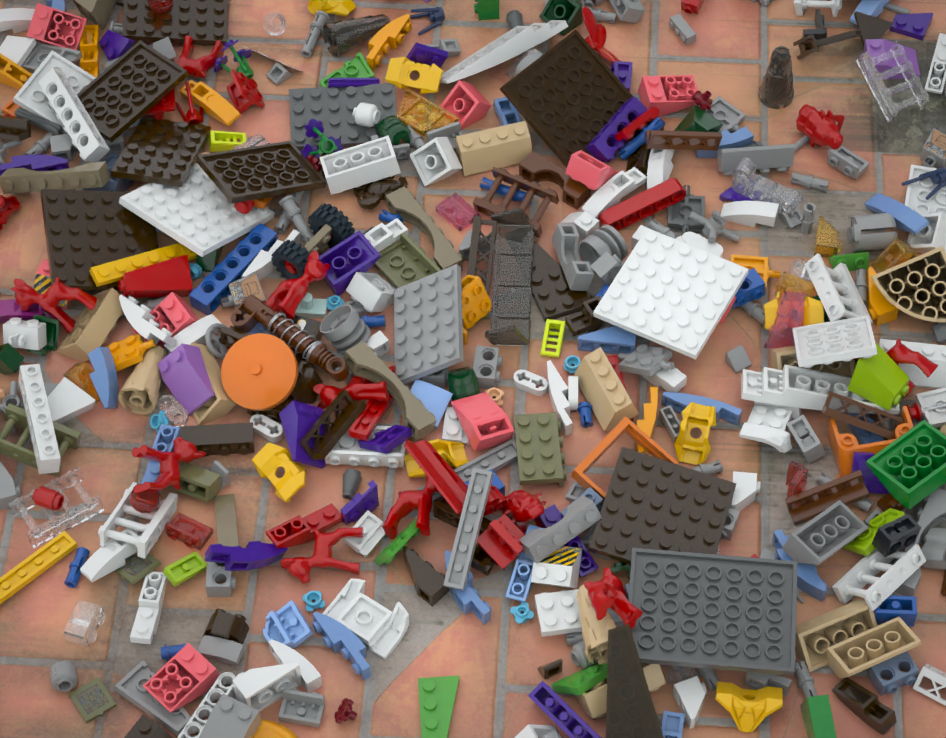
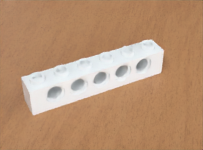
(73, 116)
(39, 419)

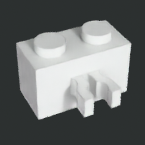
(25, 334)

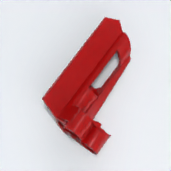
(446, 479)

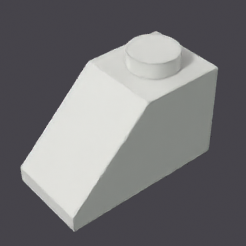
(584, 223)
(745, 489)
(690, 698)

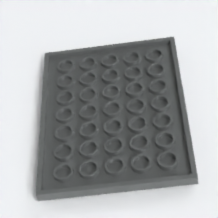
(714, 611)

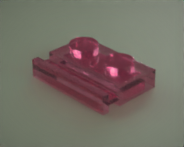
(457, 211)

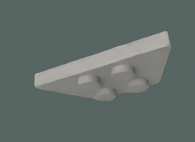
(42, 50)

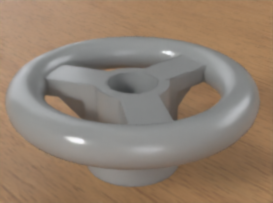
(214, 342)

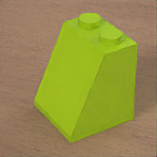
(879, 380)

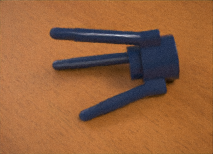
(434, 15)
(937, 177)

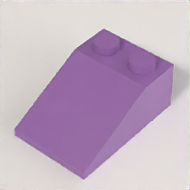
(880, 46)
(187, 377)

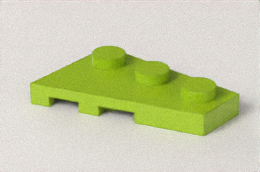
(863, 543)

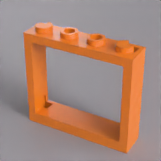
(636, 434)

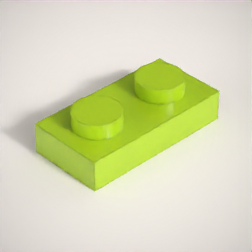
(185, 568)

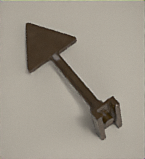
(868, 28)

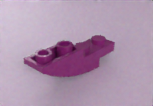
(11, 309)

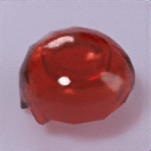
(160, 6)
(145, 501)

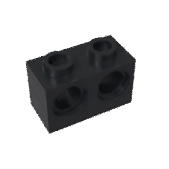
(896, 535)

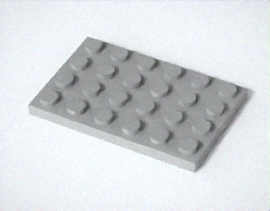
(428, 325)

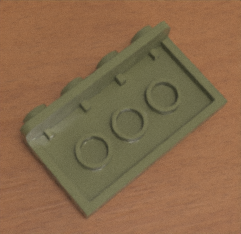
(405, 262)
(539, 449)

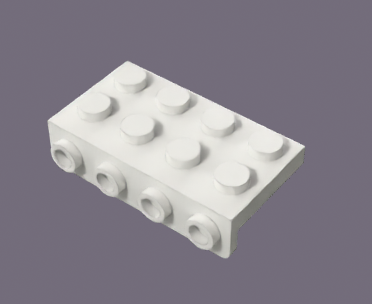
(349, 453)
(560, 613)

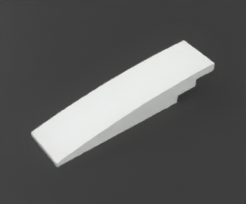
(504, 48)
(801, 389)

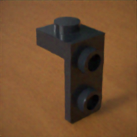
(820, 32)

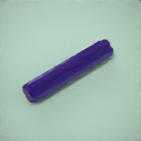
(355, 82)

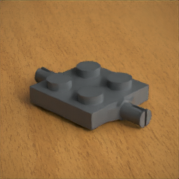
(679, 212)

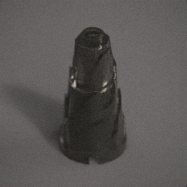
(351, 32)
(778, 80)

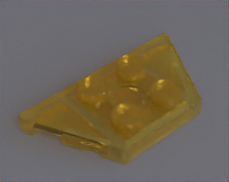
(423, 114)

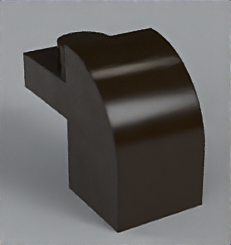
(585, 320)

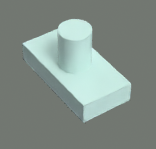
(312, 307)

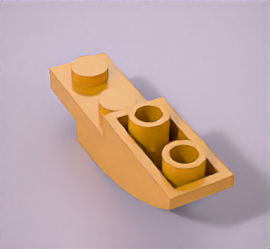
(388, 37)
(211, 102)

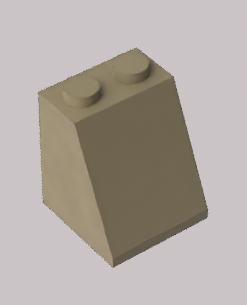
(96, 10)

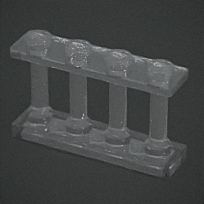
(881, 92)
(64, 521)

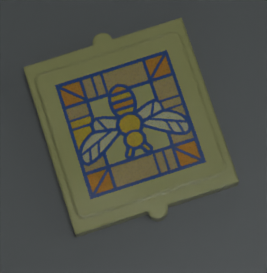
(137, 568)
(92, 700)

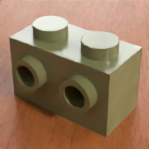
(199, 482)

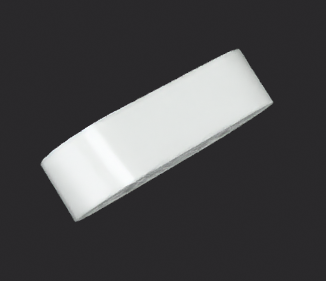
(530, 382)
(573, 392)
(267, 426)

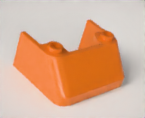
(845, 444)

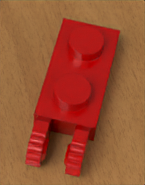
(637, 123)

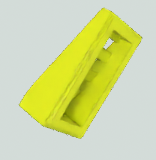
(220, 140)
(553, 324)

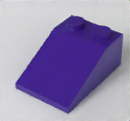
(346, 259)
(296, 421)

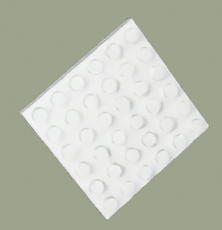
(194, 213)
(671, 293)

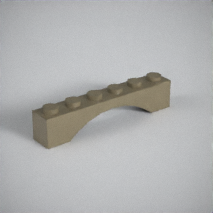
(84, 176)
(405, 204)
(366, 364)

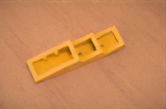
(90, 50)
(648, 423)

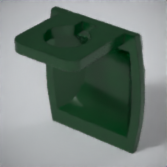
(394, 128)
(52, 334)
(463, 383)

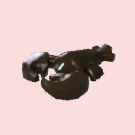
(377, 191)

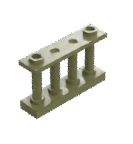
(17, 416)

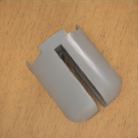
(871, 222)

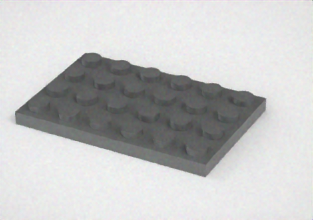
(335, 110)

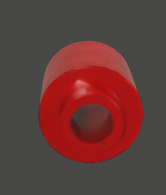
(48, 498)

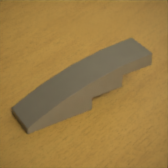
(226, 520)

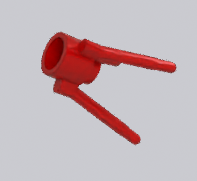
(192, 115)

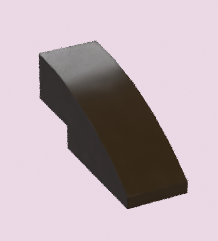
(865, 705)

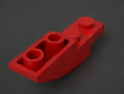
(301, 530)

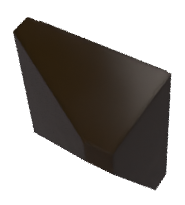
(551, 669)

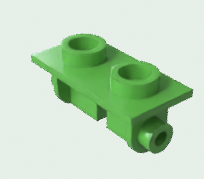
(852, 261)

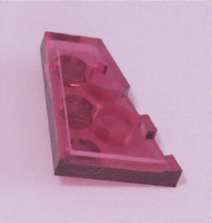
(789, 315)

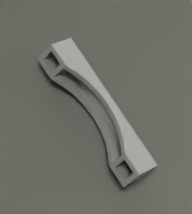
(931, 516)

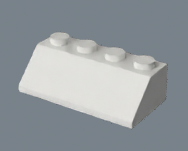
(360, 165)
(933, 352)

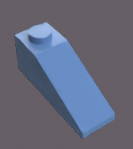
(611, 340)

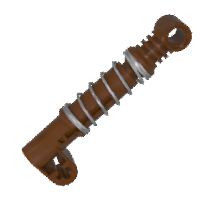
(277, 324)

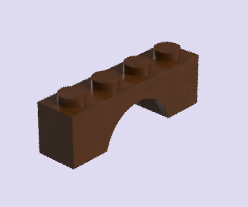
(539, 169)

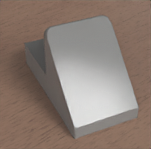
(464, 248)

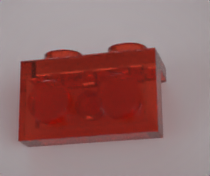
(796, 478)
(188, 531)

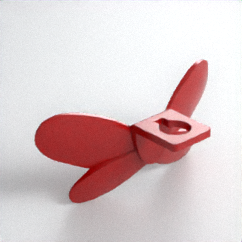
(597, 35)

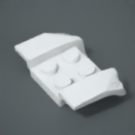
(769, 426)
(368, 619)

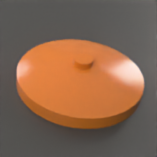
(259, 372)

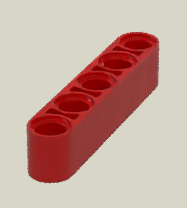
(643, 204)

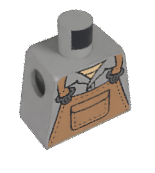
(934, 150)
(241, 289)

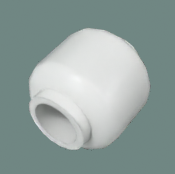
(366, 114)

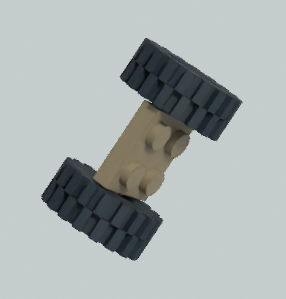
(329, 230)

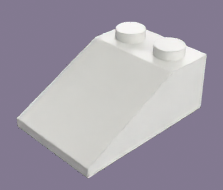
(266, 684)

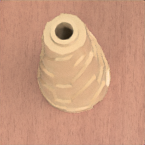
(143, 385)
(593, 630)

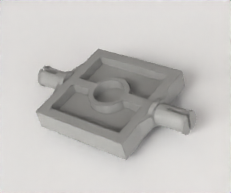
(726, 114)
(646, 360)

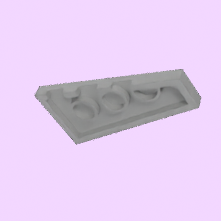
(132, 689)

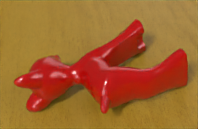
(198, 67)
(292, 291)
(57, 292)
(901, 354)
(357, 388)
(183, 452)
(406, 502)
(322, 556)
(611, 594)

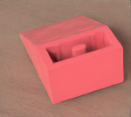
(56, 27)
(667, 92)
(589, 170)
(173, 315)
(483, 421)
(182, 679)

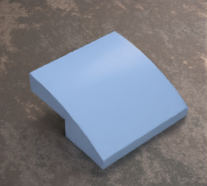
(433, 398)

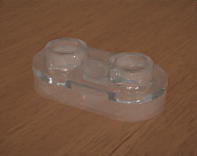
(174, 412)

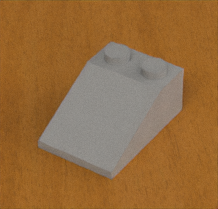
(231, 720)

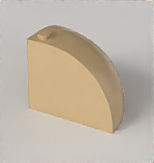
(917, 286)

